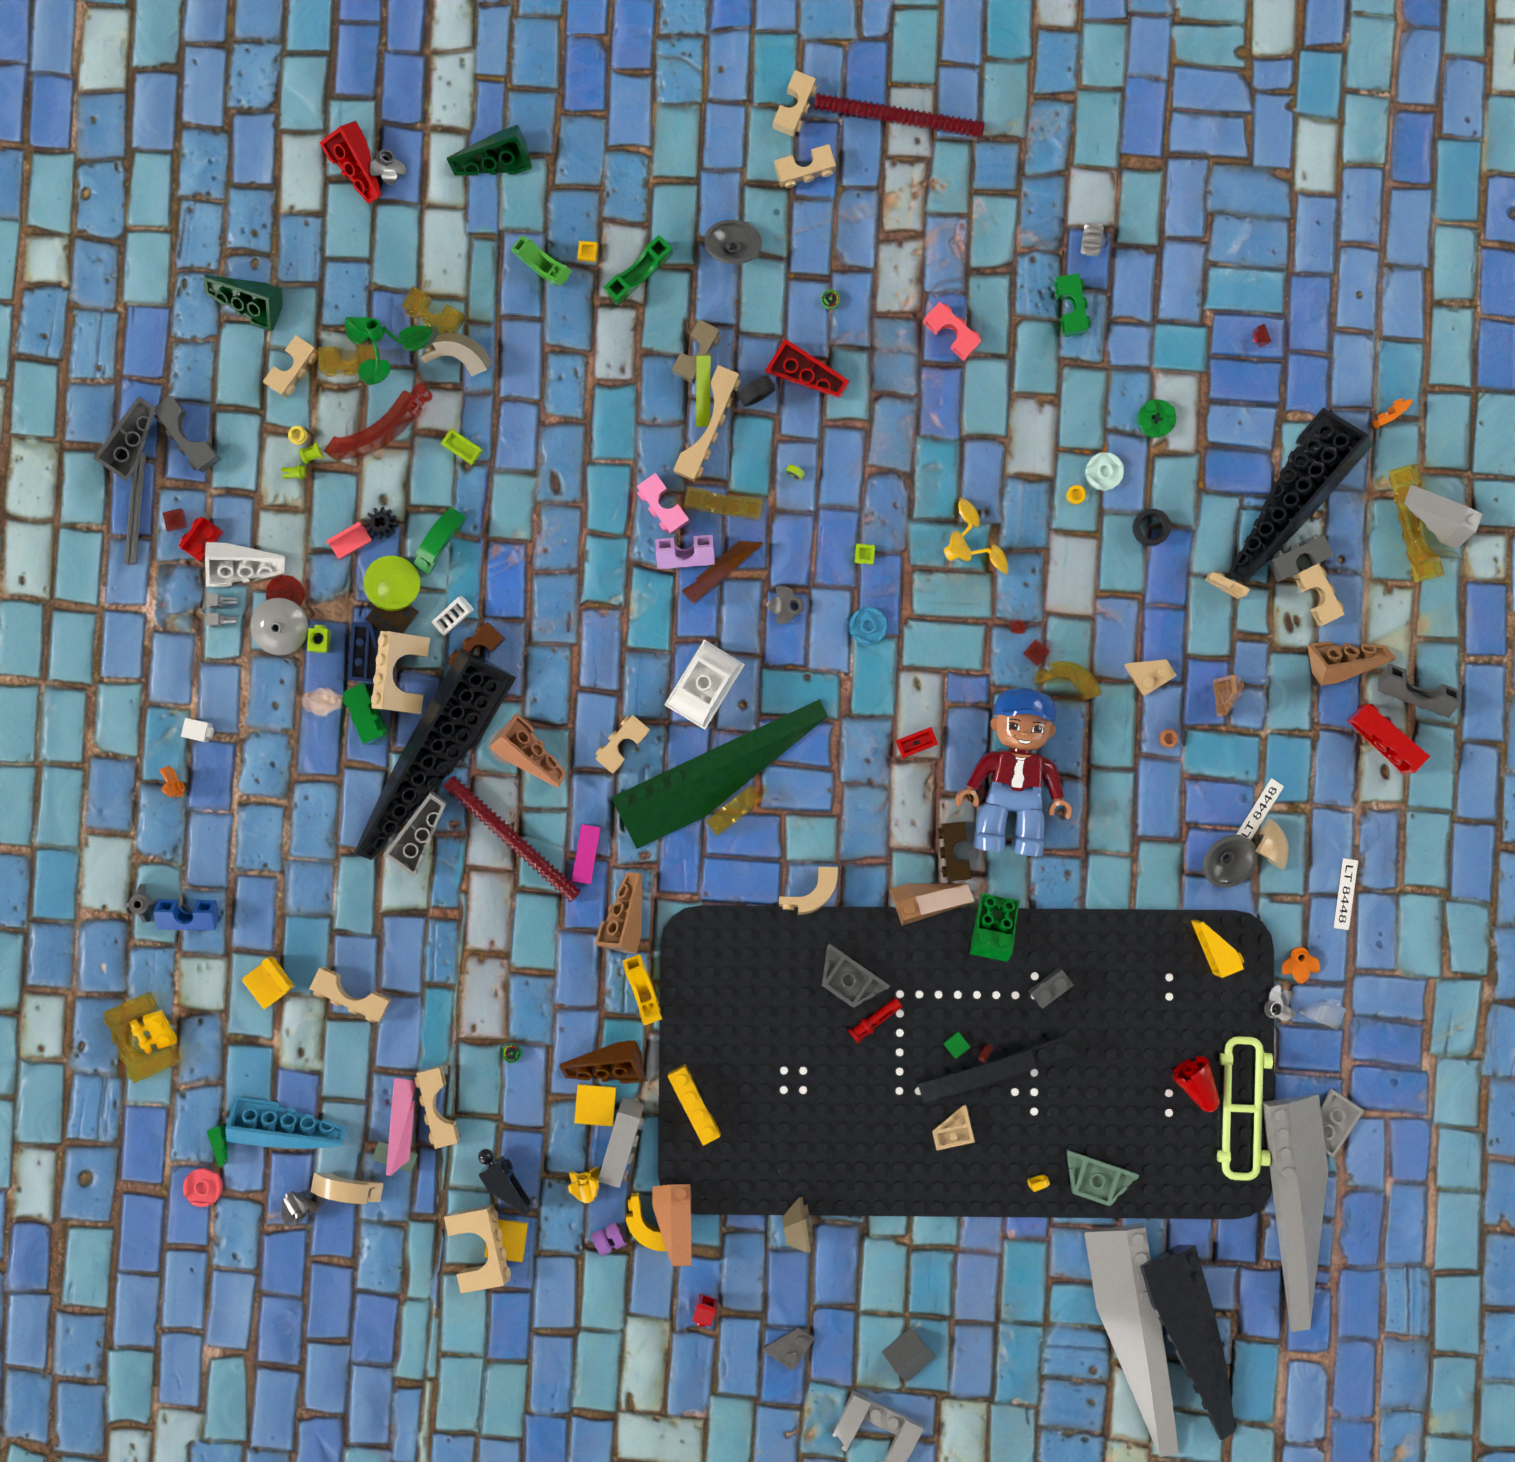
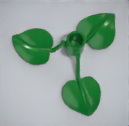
(361, 328)

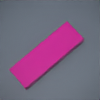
(586, 854)

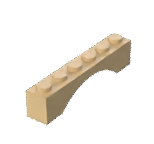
(691, 460)

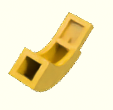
(642, 989)
(640, 1229)

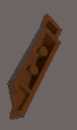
(721, 570)

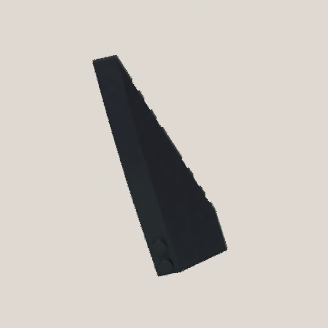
(1185, 1308)

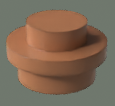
(1168, 738)

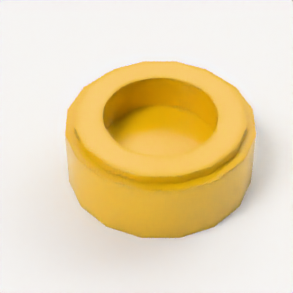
(1076, 494)

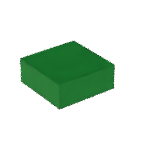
(956, 1045)

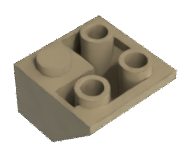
(798, 1226)

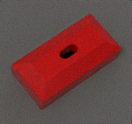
(926, 738)

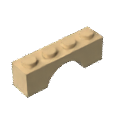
(328, 984)
(443, 1131)

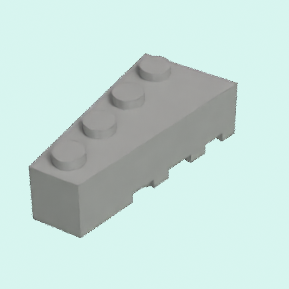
(413, 840)
(621, 1142)

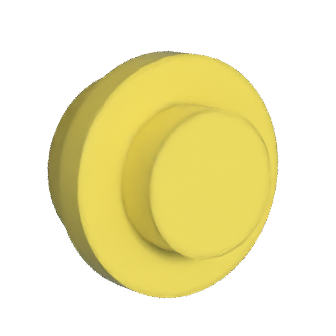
(297, 435)

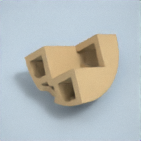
(1274, 845)

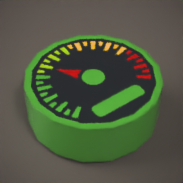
(830, 299)

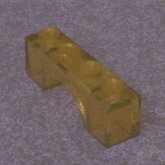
(725, 505)

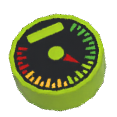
(795, 472)

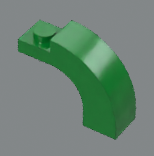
(437, 539)

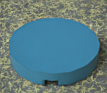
(868, 625)

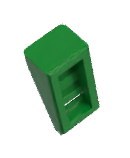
(218, 1142)

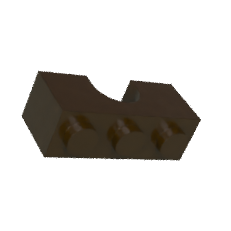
(951, 834)

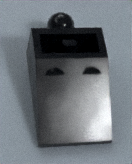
(502, 1182)

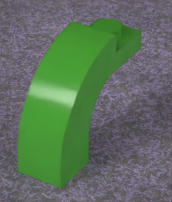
(540, 262)

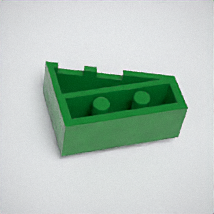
(367, 720)

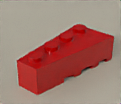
(804, 370)
(1388, 739)

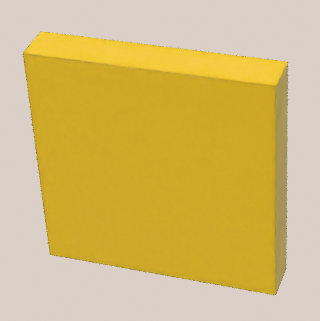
(595, 1105)
(513, 1239)

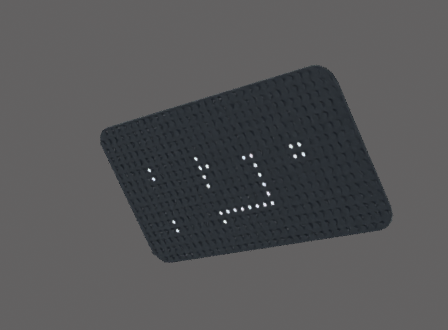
(846, 1120)

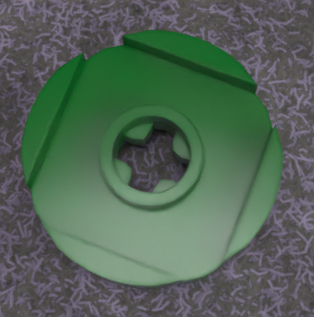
(1165, 412)

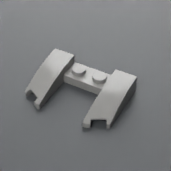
(861, 1407)

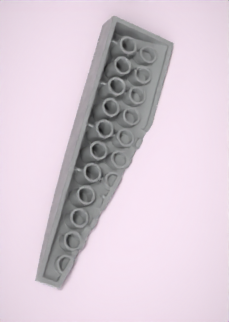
(1133, 1325)

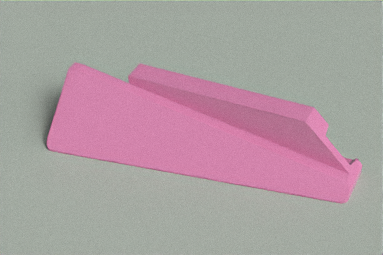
(401, 1124)

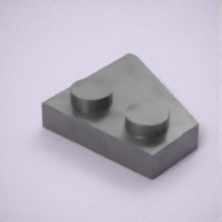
(790, 1347)

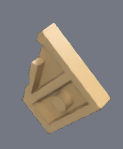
(1230, 587)
(1150, 674)
(954, 1130)

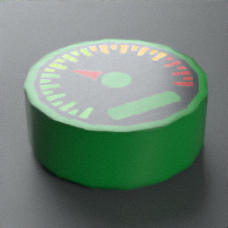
(511, 1053)

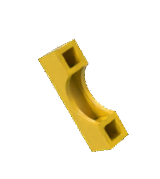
(693, 1105)

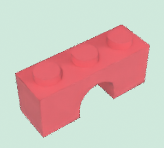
(941, 318)

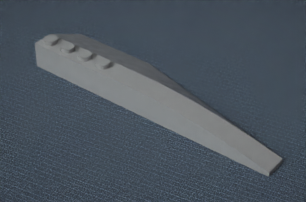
(1299, 1194)

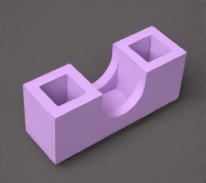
(671, 556)

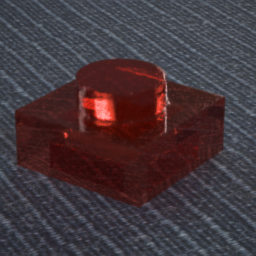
(1261, 336)
(174, 520)
(1036, 652)

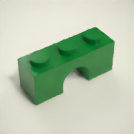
(1070, 288)

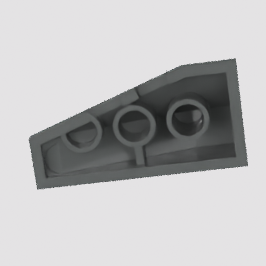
(125, 443)

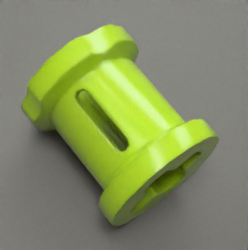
(311, 453)

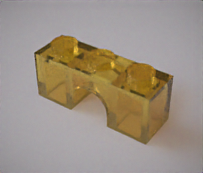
(417, 305)
(331, 362)
(734, 810)

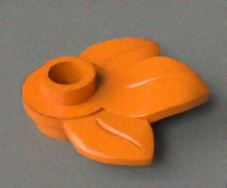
(173, 786)
(1300, 967)

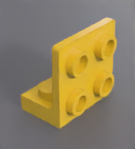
(268, 982)

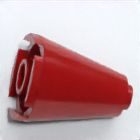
(1198, 1082)

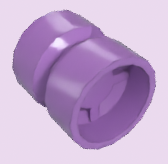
(603, 1241)

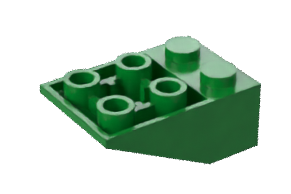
(995, 927)

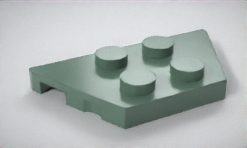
(1097, 1179)

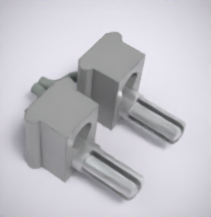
(216, 619)

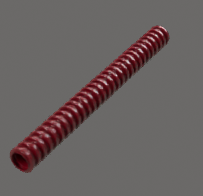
(899, 115)
(511, 838)

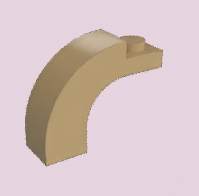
(818, 897)
(345, 1190)

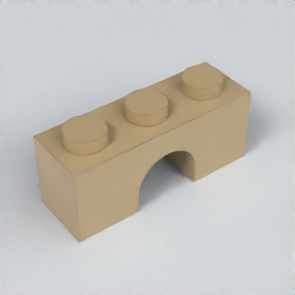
(789, 119)
(790, 173)
(285, 381)
(1328, 607)
(609, 755)

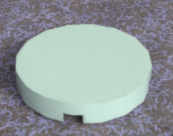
(1104, 471)

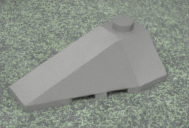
(1447, 519)

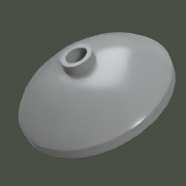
(291, 623)

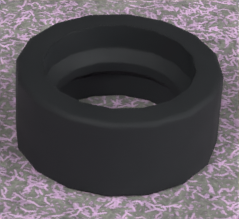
(756, 391)
(1137, 527)

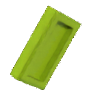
(461, 447)

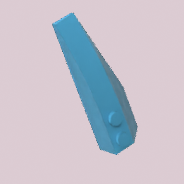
(274, 1126)

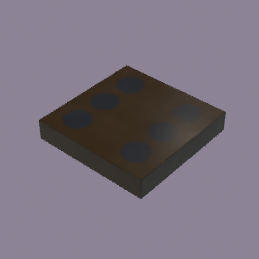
(392, 621)

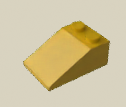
(1220, 955)

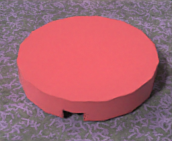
(202, 1187)

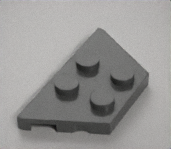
(849, 979)

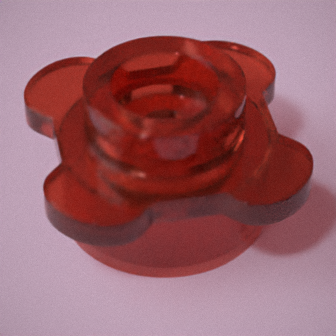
(1018, 626)

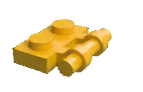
(159, 1029)

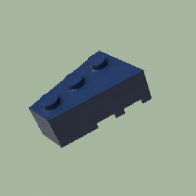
(362, 652)

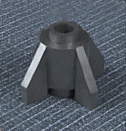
(146, 903)
(296, 1207)

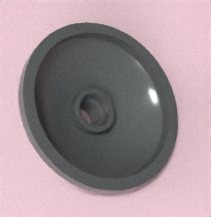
(733, 242)
(1230, 861)

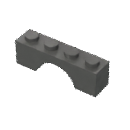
(172, 415)
(1440, 700)

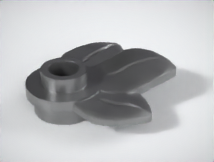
(387, 167)
(782, 605)
(1279, 1000)

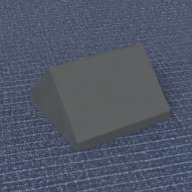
(908, 1354)

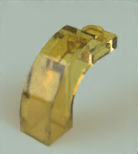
(1080, 677)

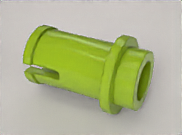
(294, 472)

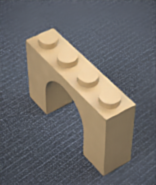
(385, 692)
(483, 1223)

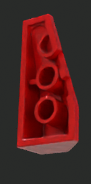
(351, 153)

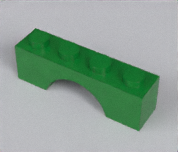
(625, 283)

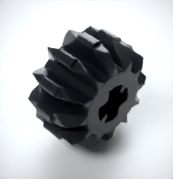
(384, 516)

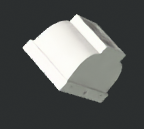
(704, 684)

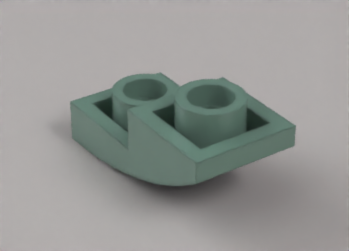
(381, 1153)

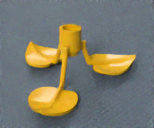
(959, 548)

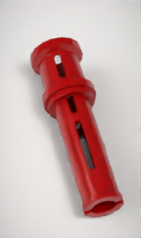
(867, 1026)

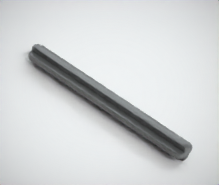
(134, 512)

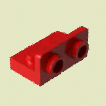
(200, 533)

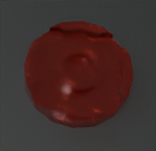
(285, 587)

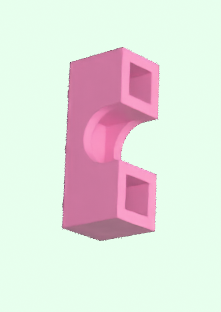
(651, 491)

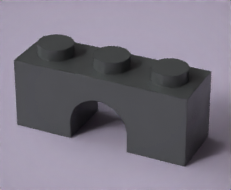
(1314, 550)

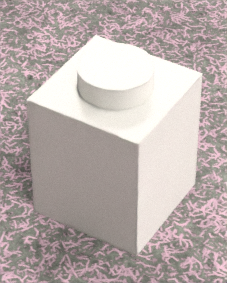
(197, 730)

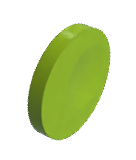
(391, 583)

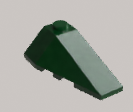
(496, 154)
(252, 299)

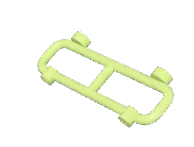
(1260, 1157)

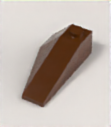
(616, 1061)

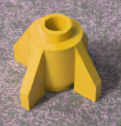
(584, 1185)

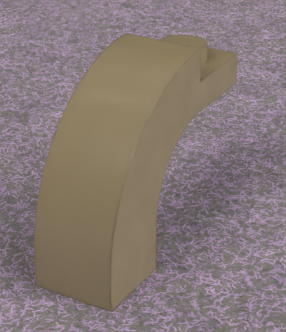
(460, 347)

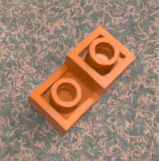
(1399, 406)

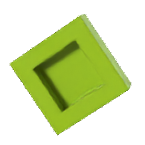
(864, 554)

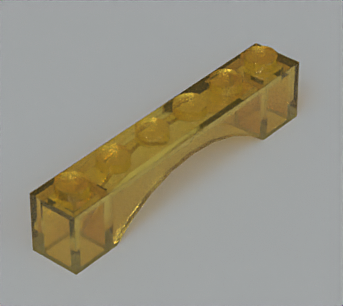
(1423, 561)

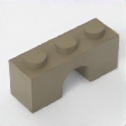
(706, 337)

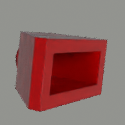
(705, 1310)

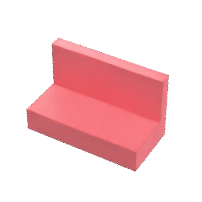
(349, 540)

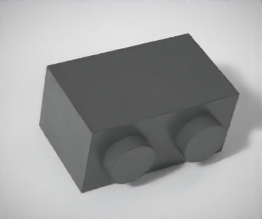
(1050, 987)

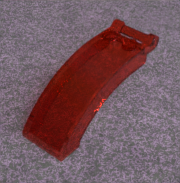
(384, 430)

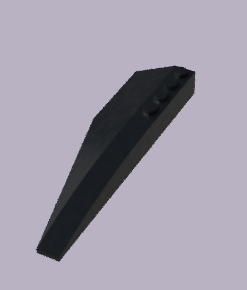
(440, 740)

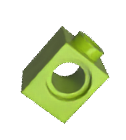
(325, 646)

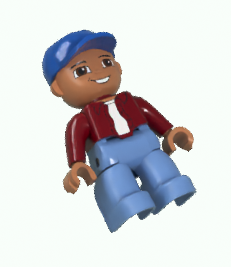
(1017, 775)

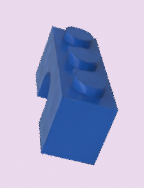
(171, 917)

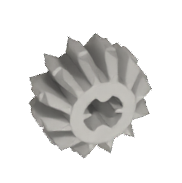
(1092, 239)

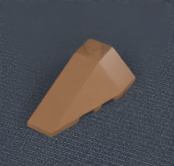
(1227, 693)
(925, 900)

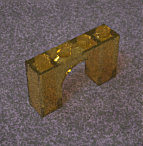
(138, 1064)

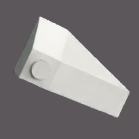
(234, 563)

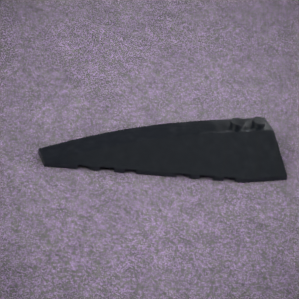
(1313, 471)

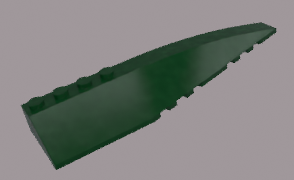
(709, 779)

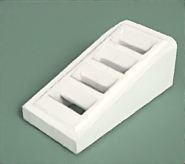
(454, 605)

